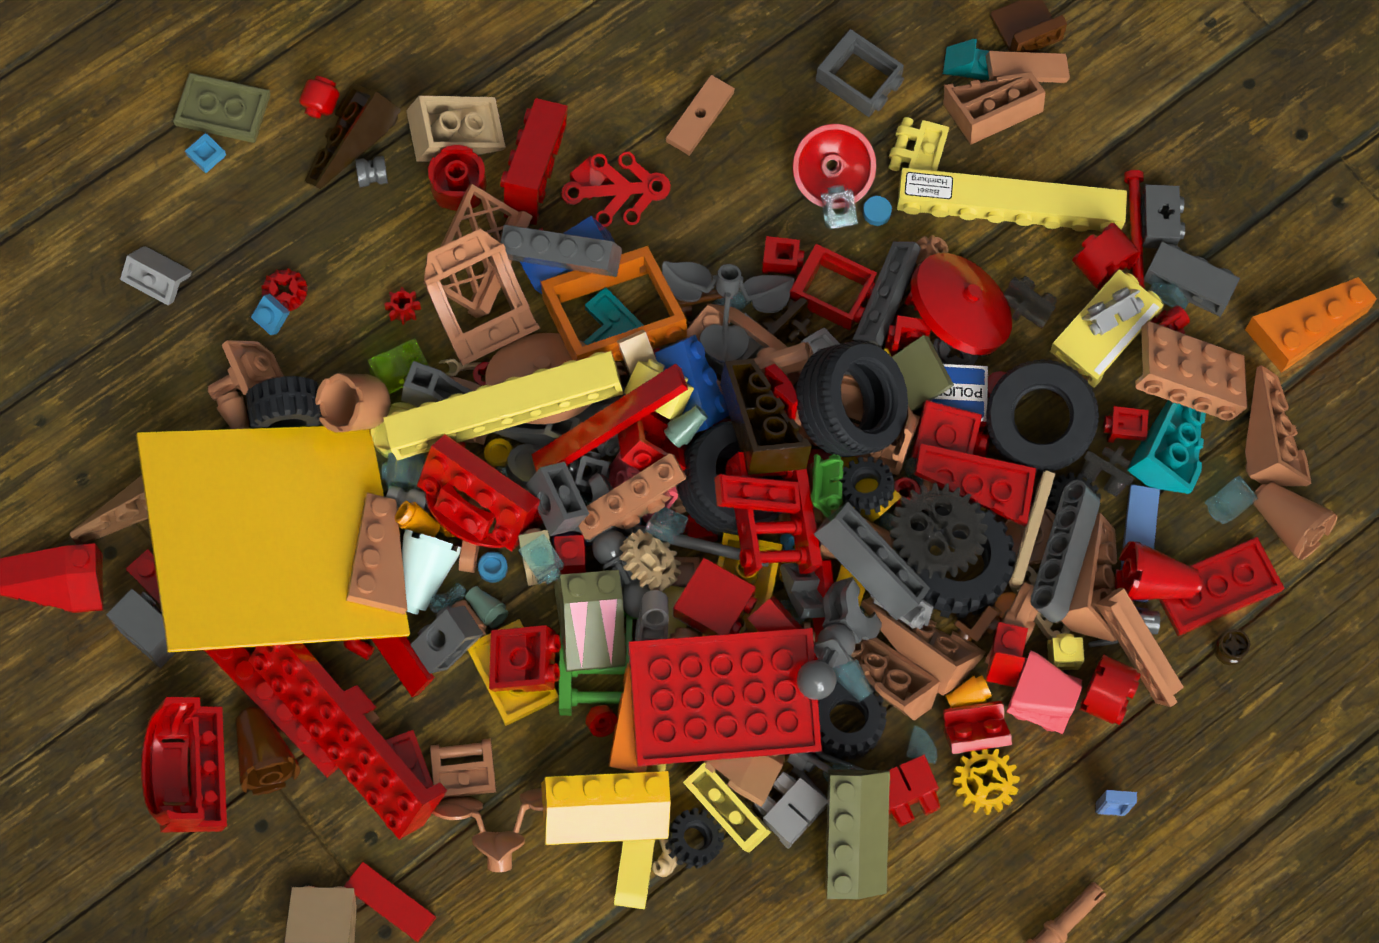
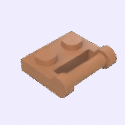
(467, 777)

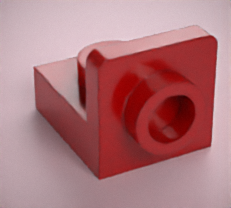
(1126, 424)

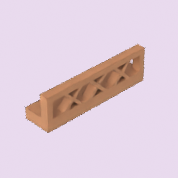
(1140, 647)

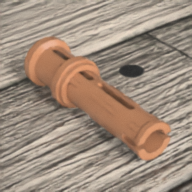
(1056, 930)

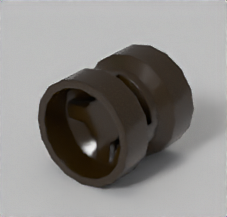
(1235, 641)

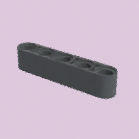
(1065, 551)

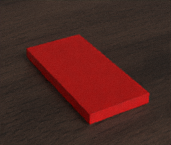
(1228, 584)

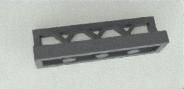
(888, 293)

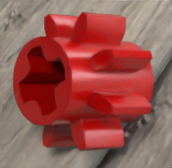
(408, 311)

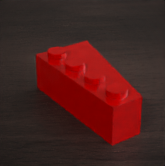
(534, 157)

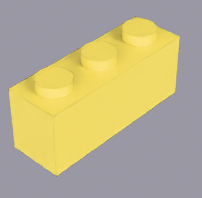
(727, 808)

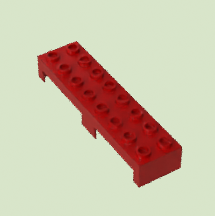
(347, 737)

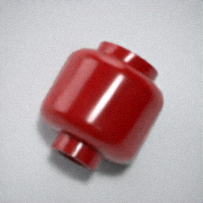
(319, 97)

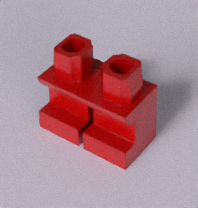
(912, 784)

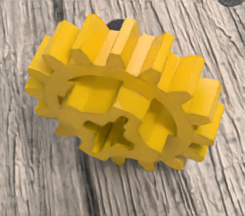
(997, 783)

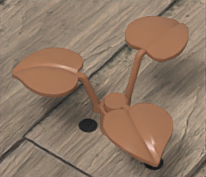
(498, 845)

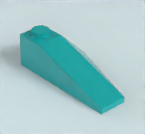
(1171, 450)

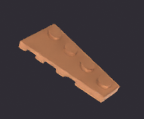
(377, 562)

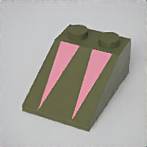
(591, 620)

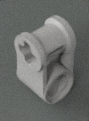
(653, 617)

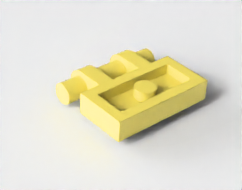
(928, 147)

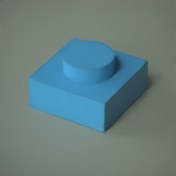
(205, 153)
(270, 314)

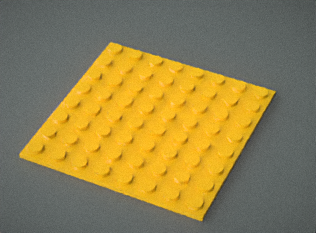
(260, 535)

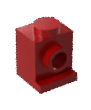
(782, 247)

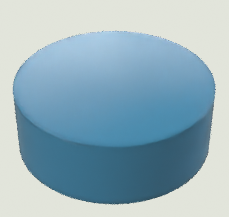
(877, 210)
(492, 567)

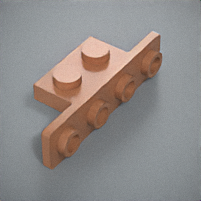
(633, 498)

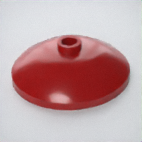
(853, 160)

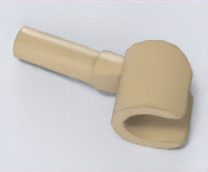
(455, 367)

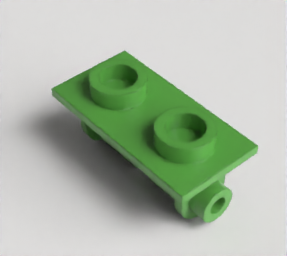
(826, 494)

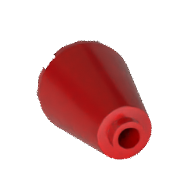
(1154, 575)

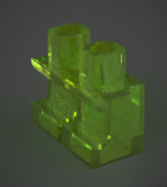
(395, 364)

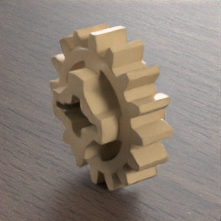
(650, 561)

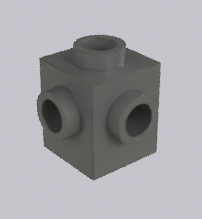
(595, 465)

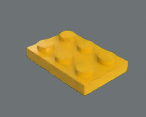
(513, 703)

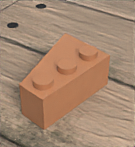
(993, 105)

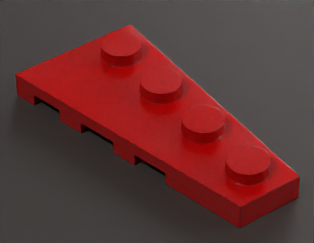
(992, 483)

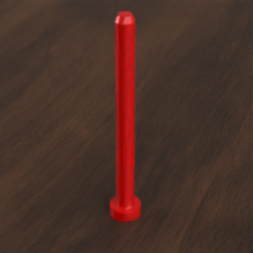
(1134, 178)

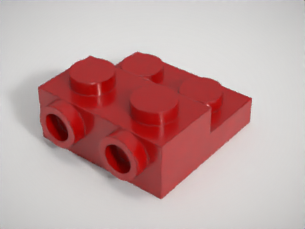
(524, 659)

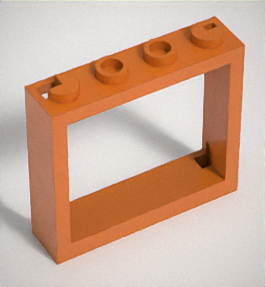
(579, 283)

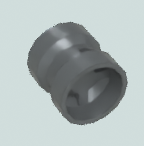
(371, 171)

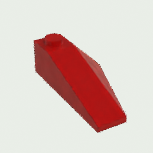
(56, 577)

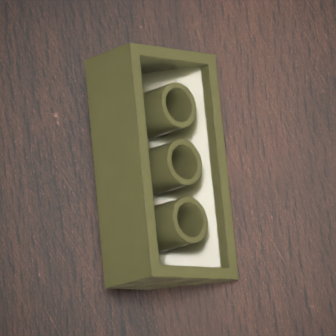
(857, 833)

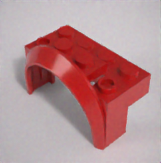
(509, 503)
(166, 767)

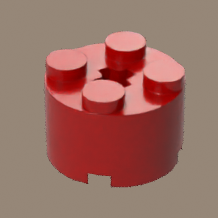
(452, 174)
(1106, 255)
(1109, 689)

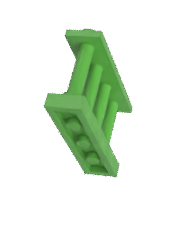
(571, 696)

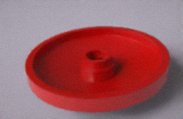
(961, 304)

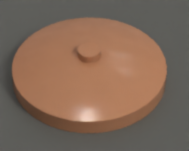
(525, 357)

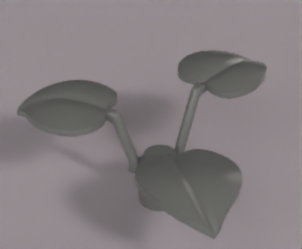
(766, 292)

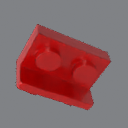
(905, 332)
(976, 727)

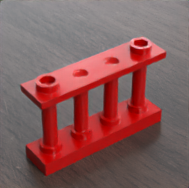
(801, 526)

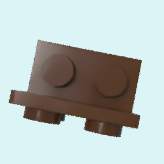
(1028, 26)

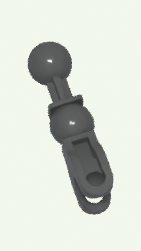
(607, 552)
(842, 629)

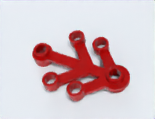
(620, 188)

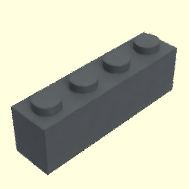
(561, 250)
(872, 561)

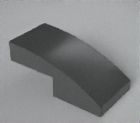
(803, 591)

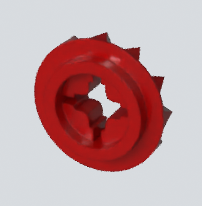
(297, 288)

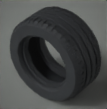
(882, 393)

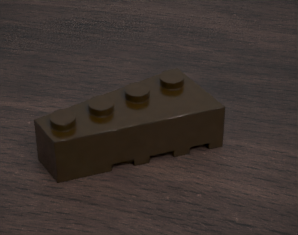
(760, 422)

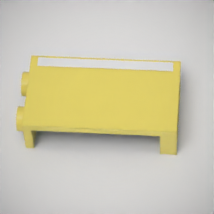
(1096, 353)

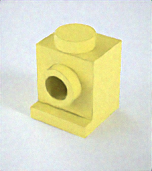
(1066, 651)

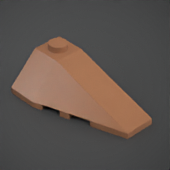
(896, 678)

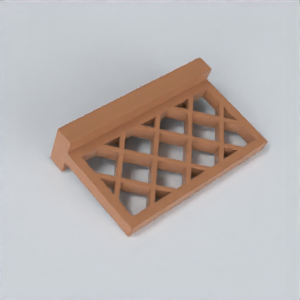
(488, 286)

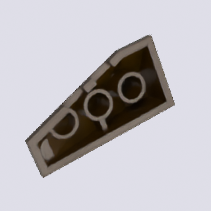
(361, 122)

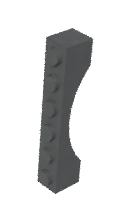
(432, 385)

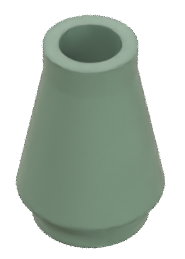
(684, 427)
(488, 609)

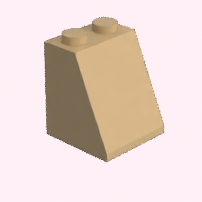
(321, 915)

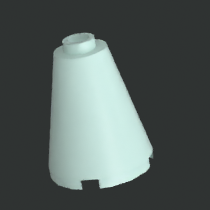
(425, 567)

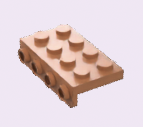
(1192, 372)

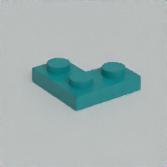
(610, 315)

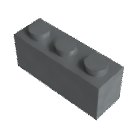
(1194, 276)

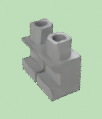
(793, 811)

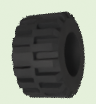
(283, 403)
(851, 743)

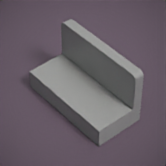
(154, 274)

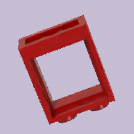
(823, 257)
(647, 443)

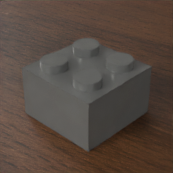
(142, 625)

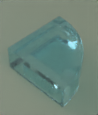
(1170, 295)
(922, 744)

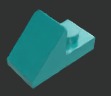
(966, 61)

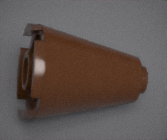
(262, 754)

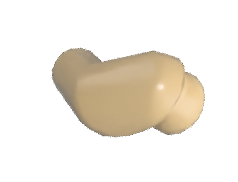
(664, 865)

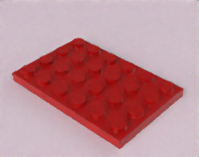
(722, 697)

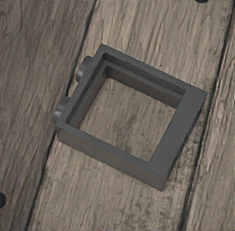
(880, 60)

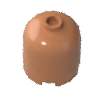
(352, 402)

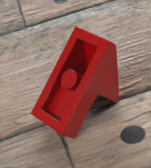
(1007, 654)

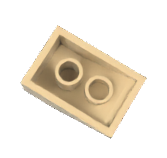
(454, 121)

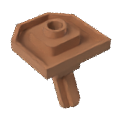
(249, 366)

